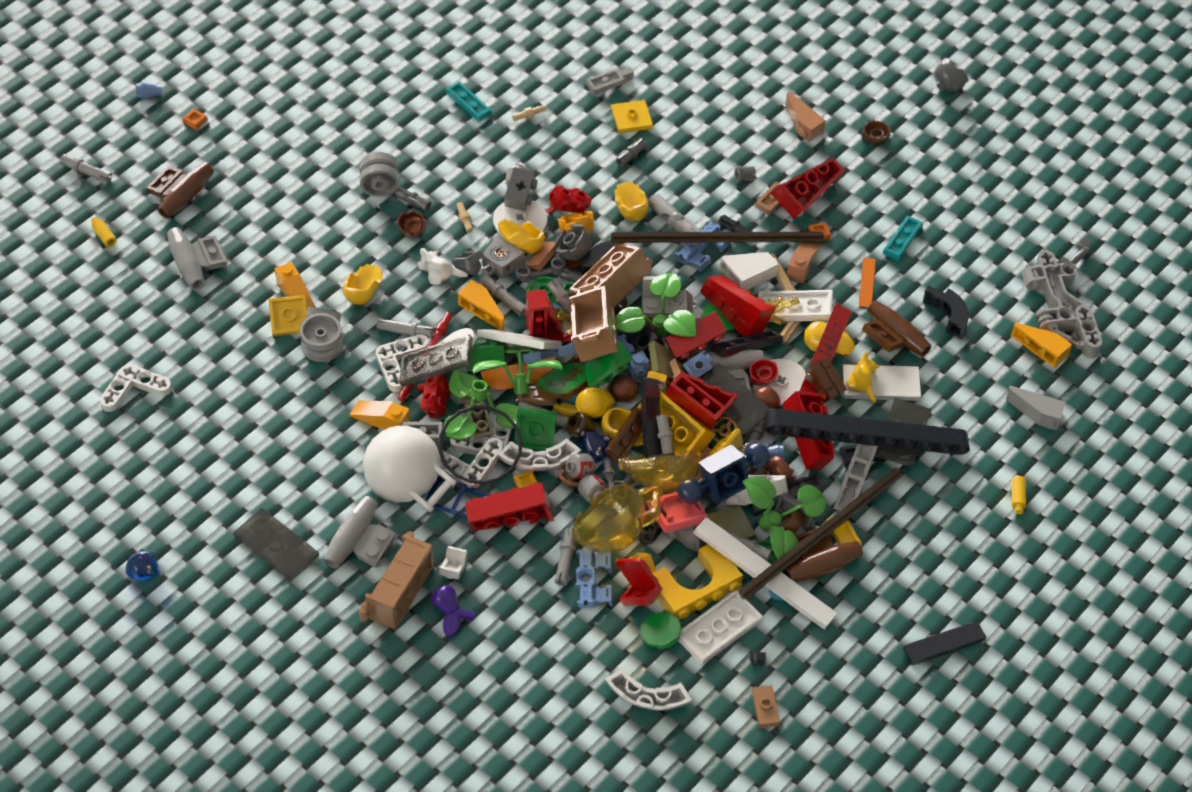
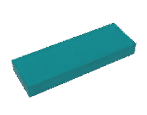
(468, 101)
(902, 238)

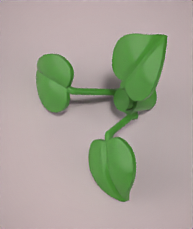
(681, 323)
(520, 381)
(461, 386)
(762, 493)

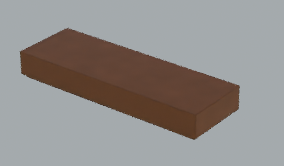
(626, 436)

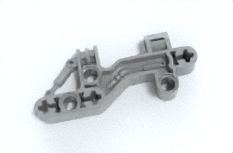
(1064, 310)

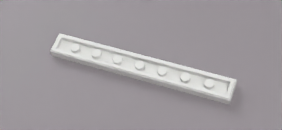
(755, 565)

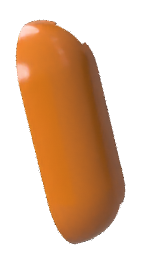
(499, 380)

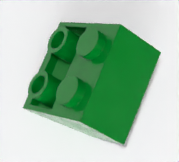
(486, 351)
(608, 366)

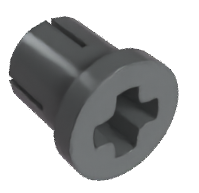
(744, 174)

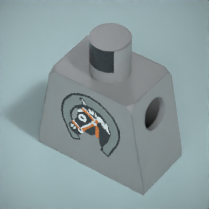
(501, 258)

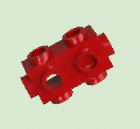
(568, 200)
(434, 396)

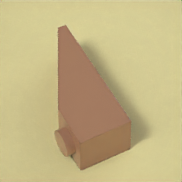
(805, 120)
(802, 261)

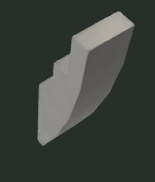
(856, 475)

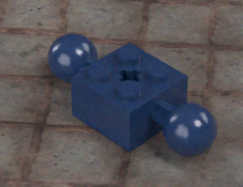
(723, 473)

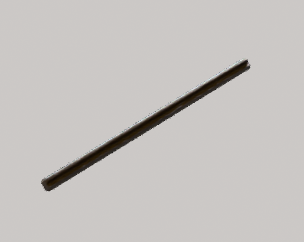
(715, 237)
(819, 534)

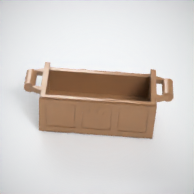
(617, 271)
(593, 322)
(399, 583)

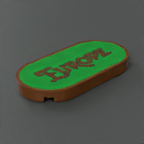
(563, 382)

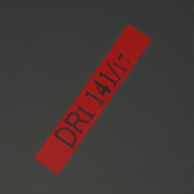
(829, 340)

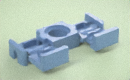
(693, 252)
(540, 354)
(588, 590)

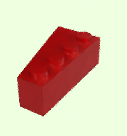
(805, 188)
(740, 308)
(814, 453)
(510, 508)

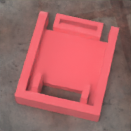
(679, 514)

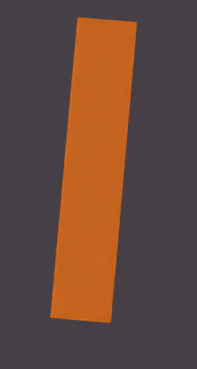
(867, 282)

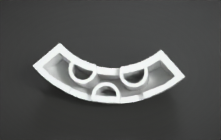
(539, 460)
(647, 698)

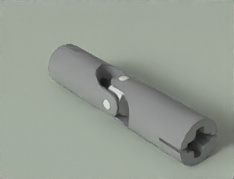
(670, 215)

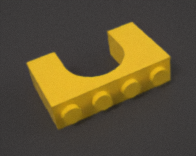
(683, 601)

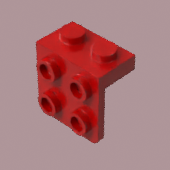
(643, 583)

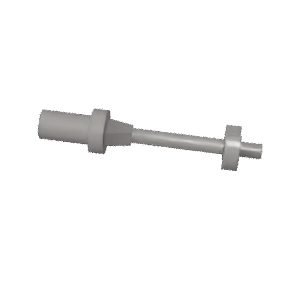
(608, 473)

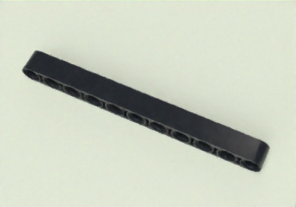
(866, 431)

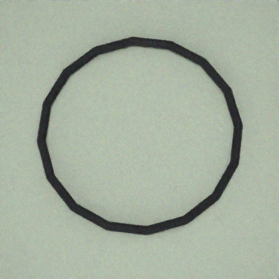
(480, 481)

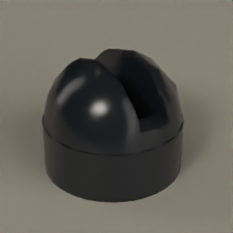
(758, 657)

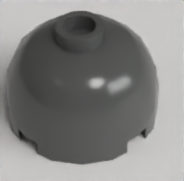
(949, 77)
(573, 243)

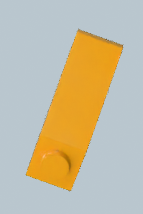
(291, 282)
(478, 301)
(1044, 344)
(380, 413)

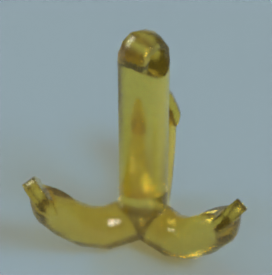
(780, 305)
(565, 316)

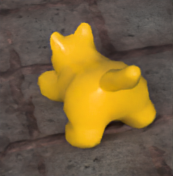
(862, 376)

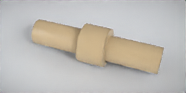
(529, 113)
(464, 217)

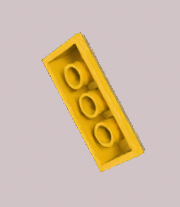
(687, 431)

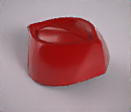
(763, 372)

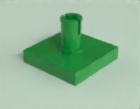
(536, 428)

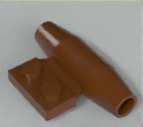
(178, 188)
(893, 330)
(822, 558)

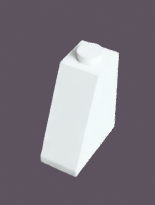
(749, 269)

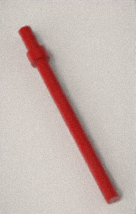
(440, 330)

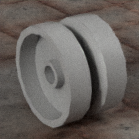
(379, 174)
(321, 337)

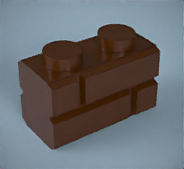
(825, 379)

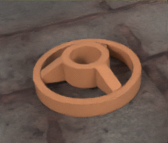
(728, 426)
(567, 480)

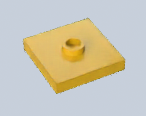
(631, 116)
(287, 314)

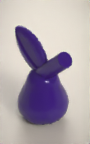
(446, 601)

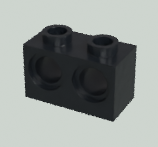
(641, 337)

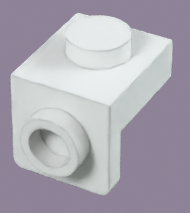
(454, 563)

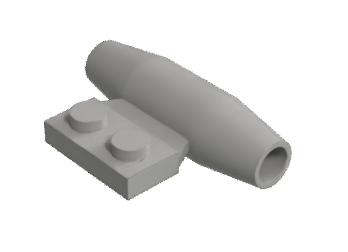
(193, 257)
(735, 363)
(359, 536)

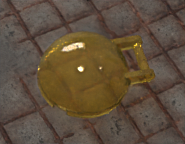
(661, 470)
(616, 518)

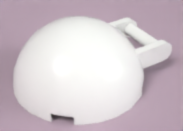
(404, 466)

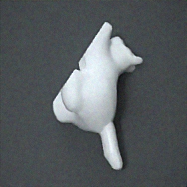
(438, 268)

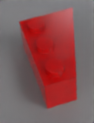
(542, 317)
(707, 330)
(700, 399)

